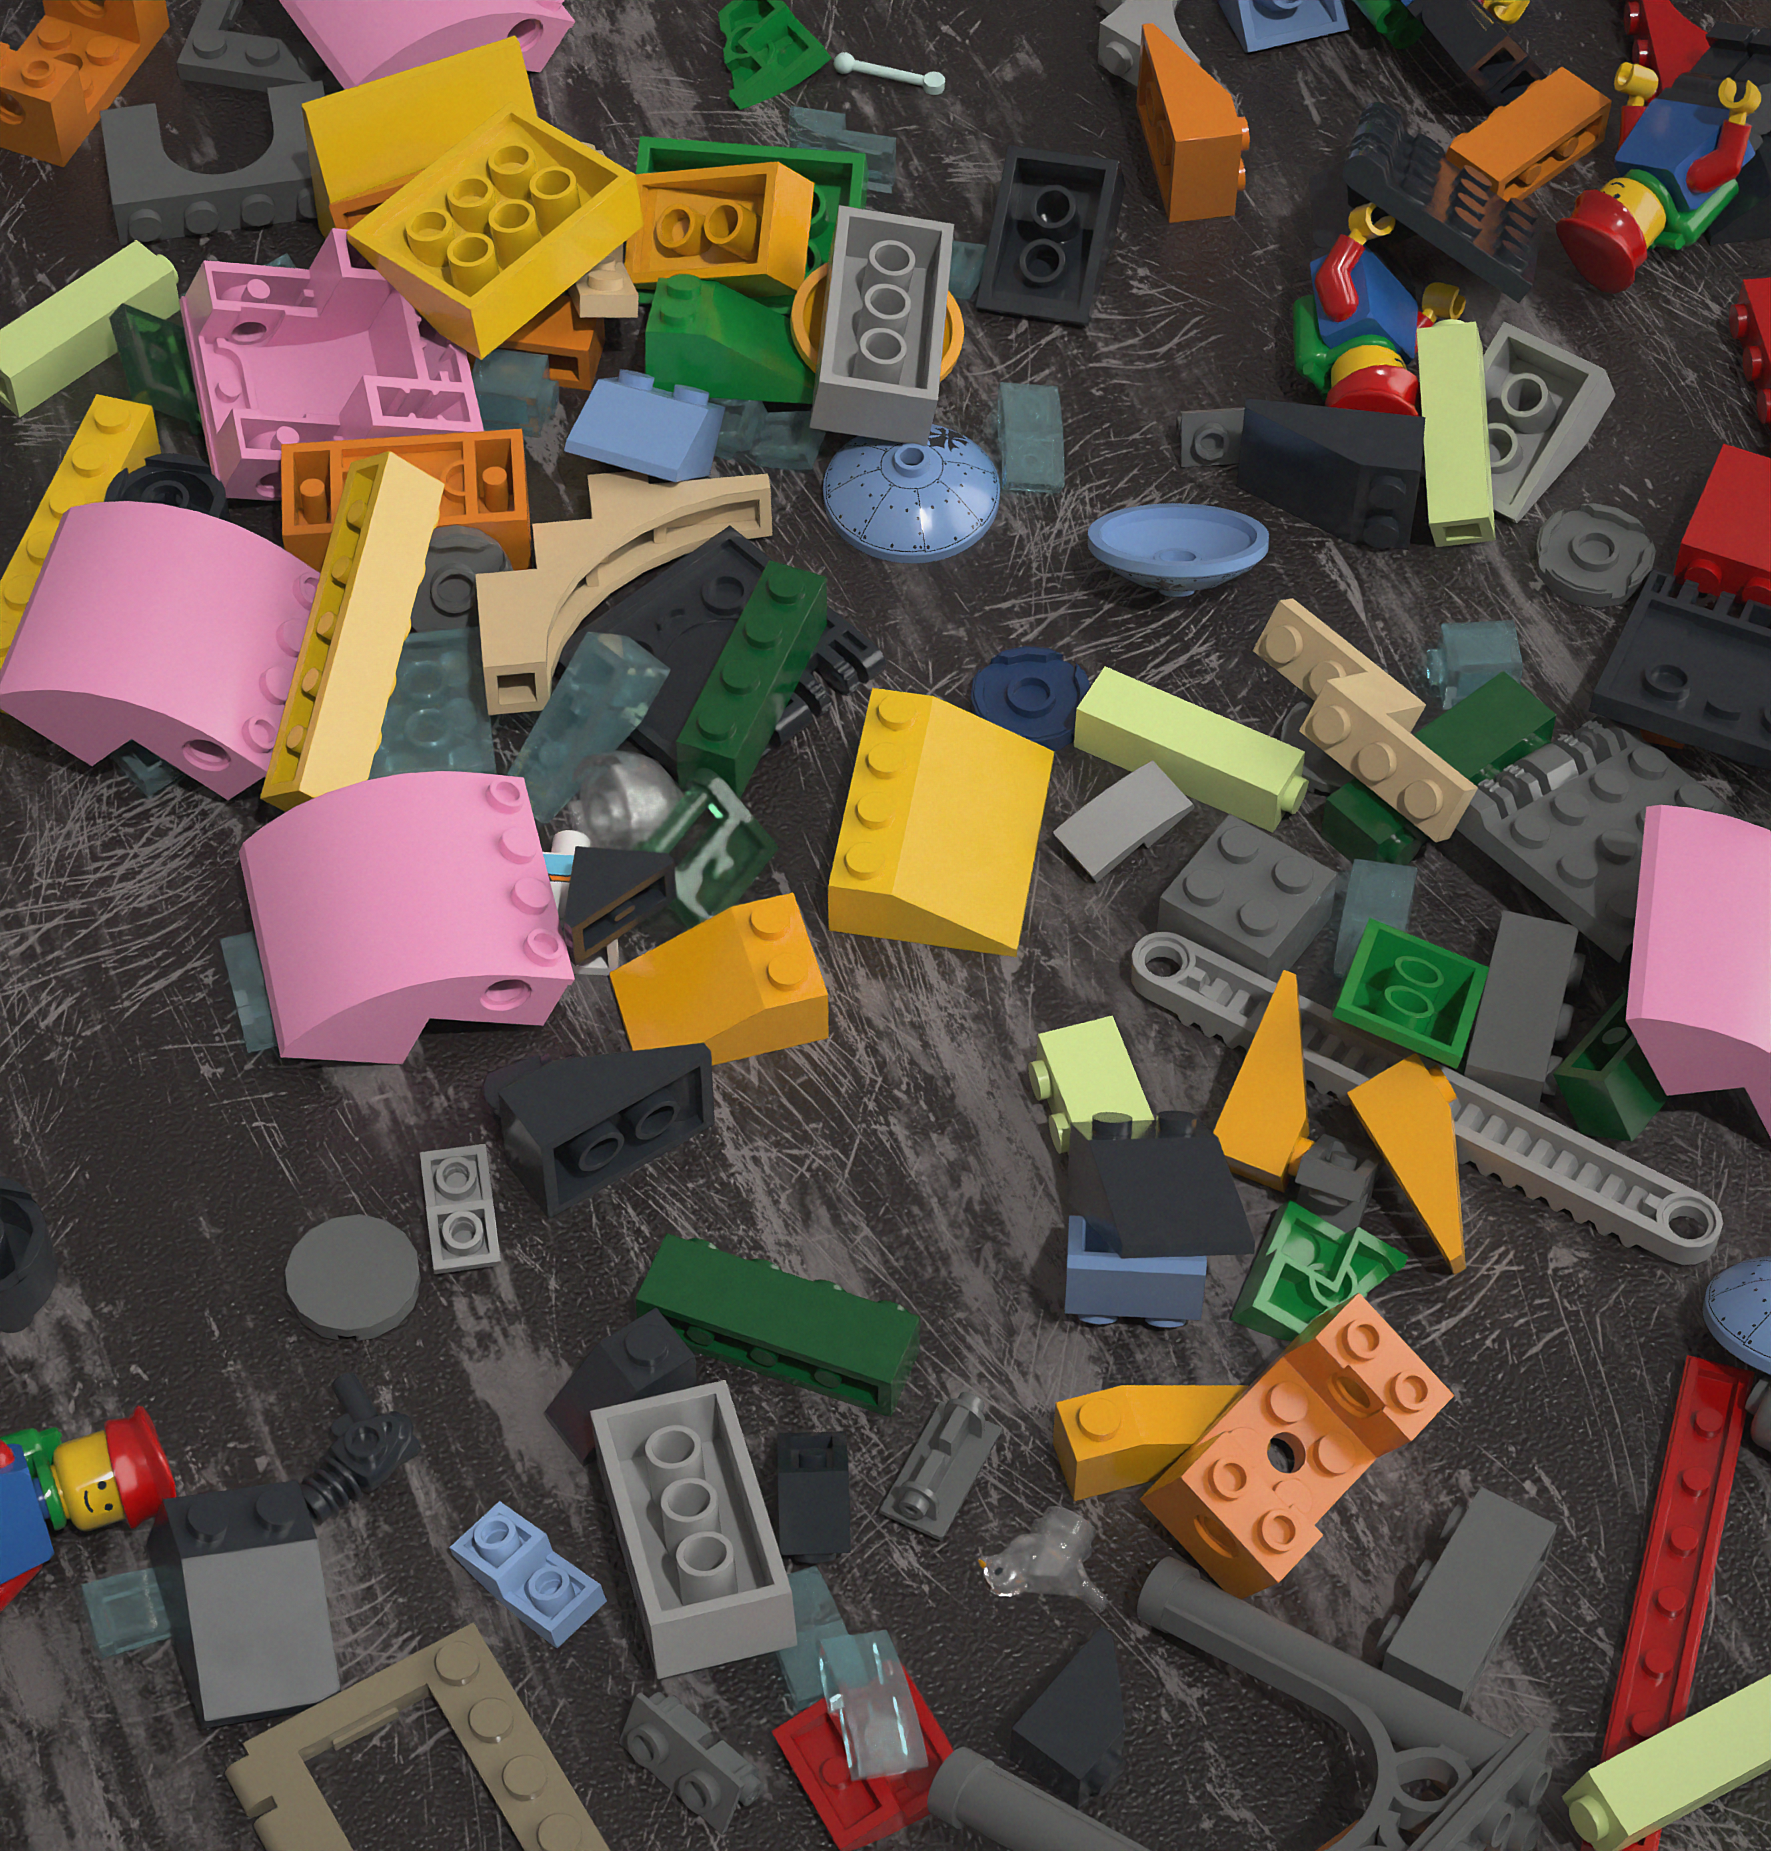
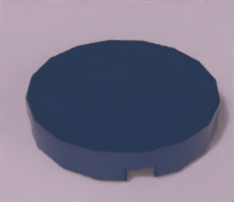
(1031, 695)

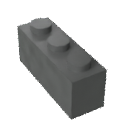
(1525, 1008)
(1466, 1598)

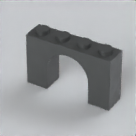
(164, 201)

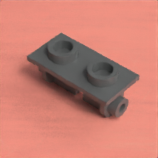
(1210, 436)
(942, 1466)
(668, 1743)

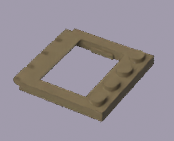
(481, 1712)

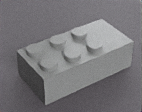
(882, 326)
(693, 1529)

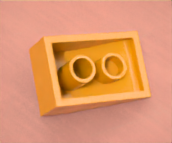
(724, 226)
(731, 982)

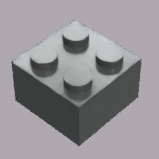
(1249, 899)

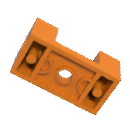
(72, 71)
(481, 490)
(1339, 1402)

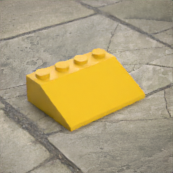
(407, 120)
(499, 227)
(938, 827)

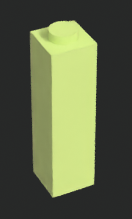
(73, 328)
(1455, 433)
(1194, 747)
(1674, 1771)

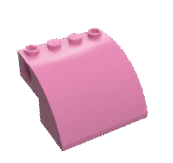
(385, 37)
(314, 361)
(163, 637)
(401, 911)
(1704, 954)

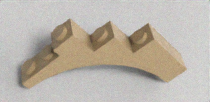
(580, 562)

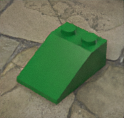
(722, 344)
(1411, 992)

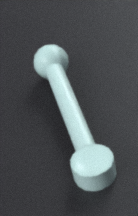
(932, 82)

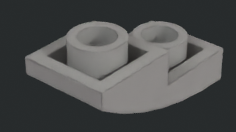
(1122, 818)
(460, 1209)

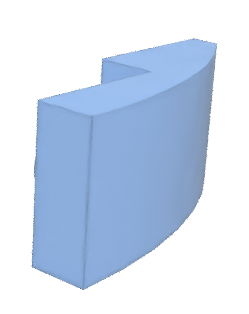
(526, 1575)

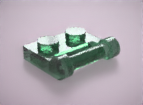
(157, 364)
(722, 859)

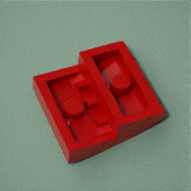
(864, 1808)

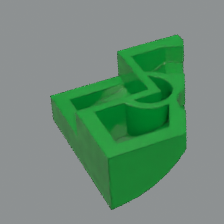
(766, 50)
(1309, 1270)

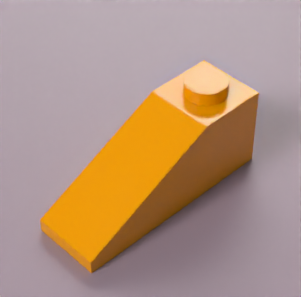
(1267, 1109)
(1415, 1134)
(1132, 1432)

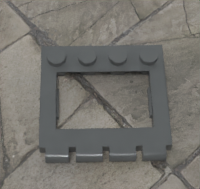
(244, 59)

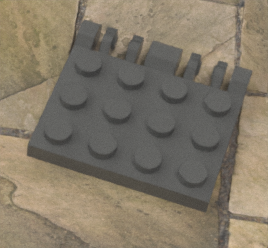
(1575, 823)

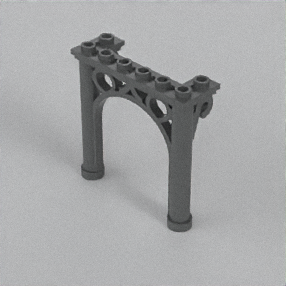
(1480, 1778)

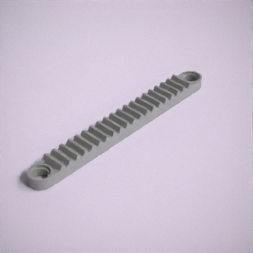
(1488, 1127)

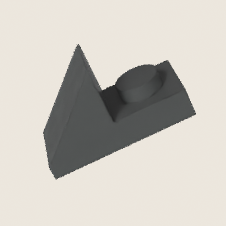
(1338, 1181)

